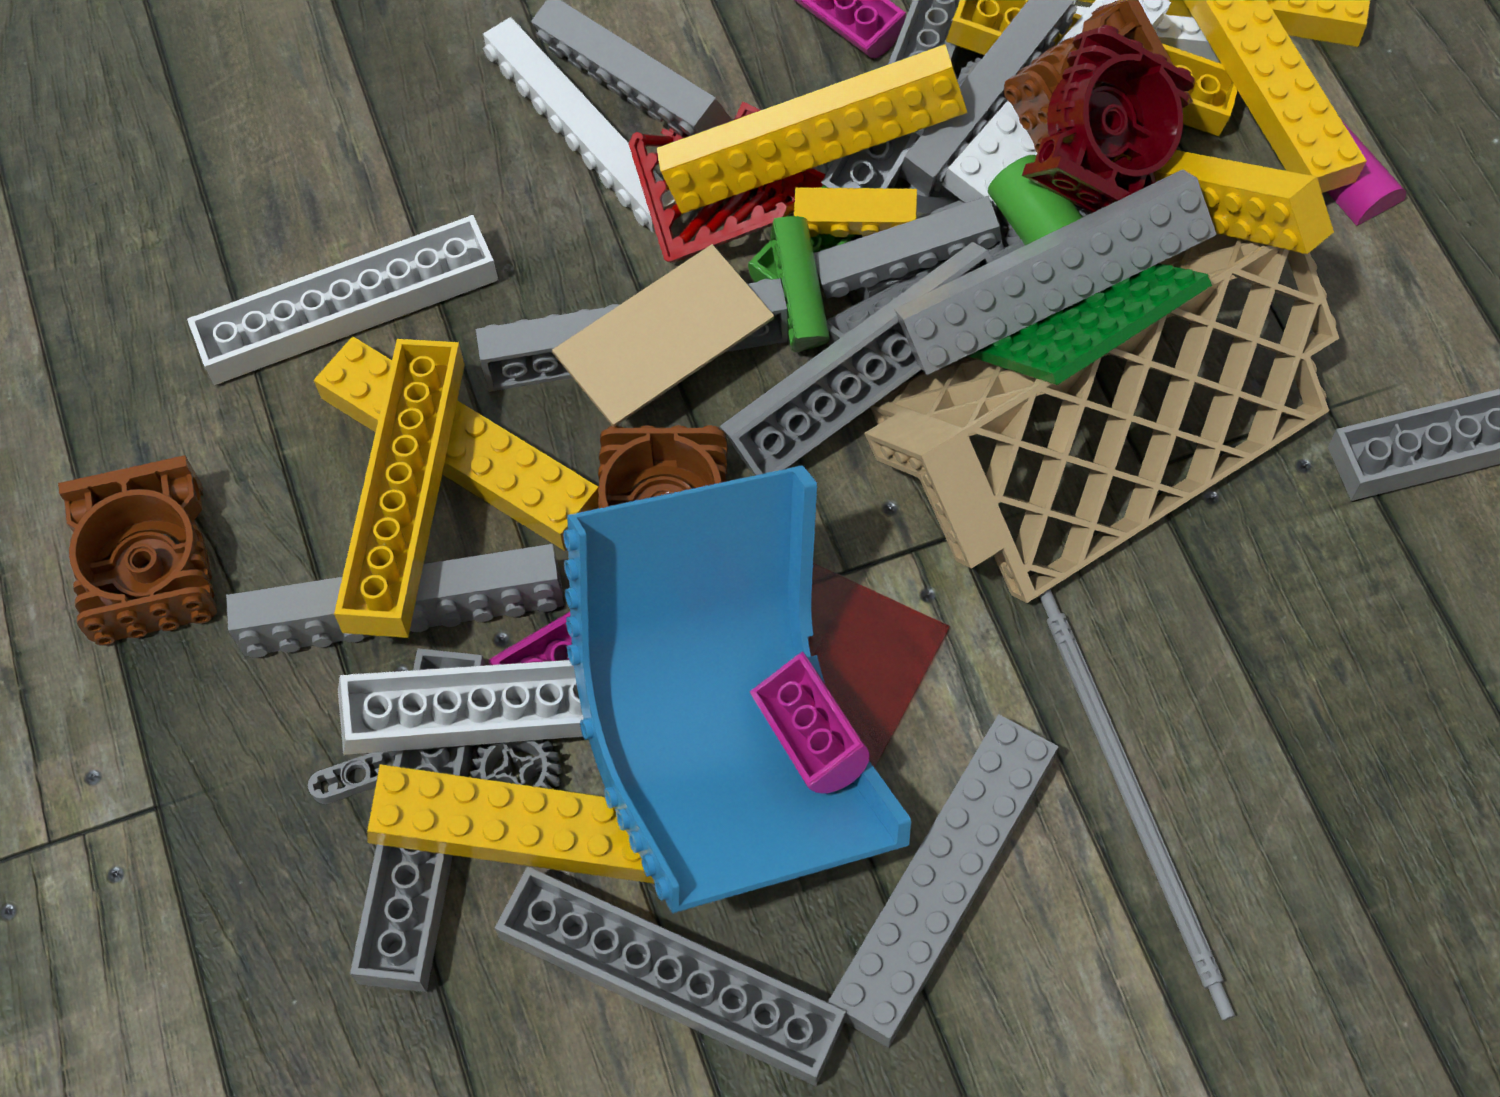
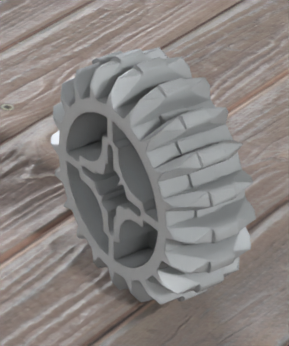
(528, 766)

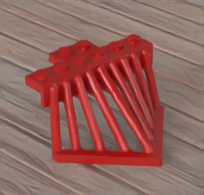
(735, 226)

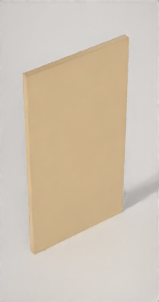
(662, 335)

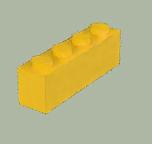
(854, 209)

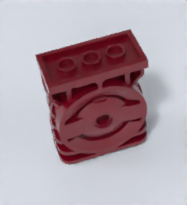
(1090, 125)

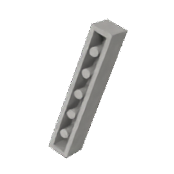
(907, 247)

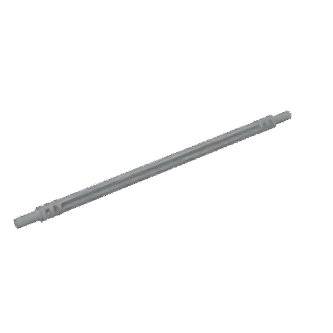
(1137, 807)

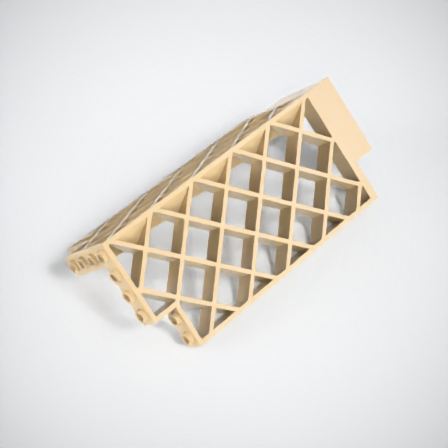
(931, 416)

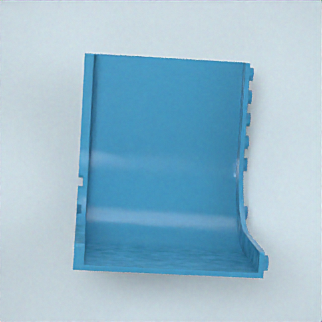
(670, 630)

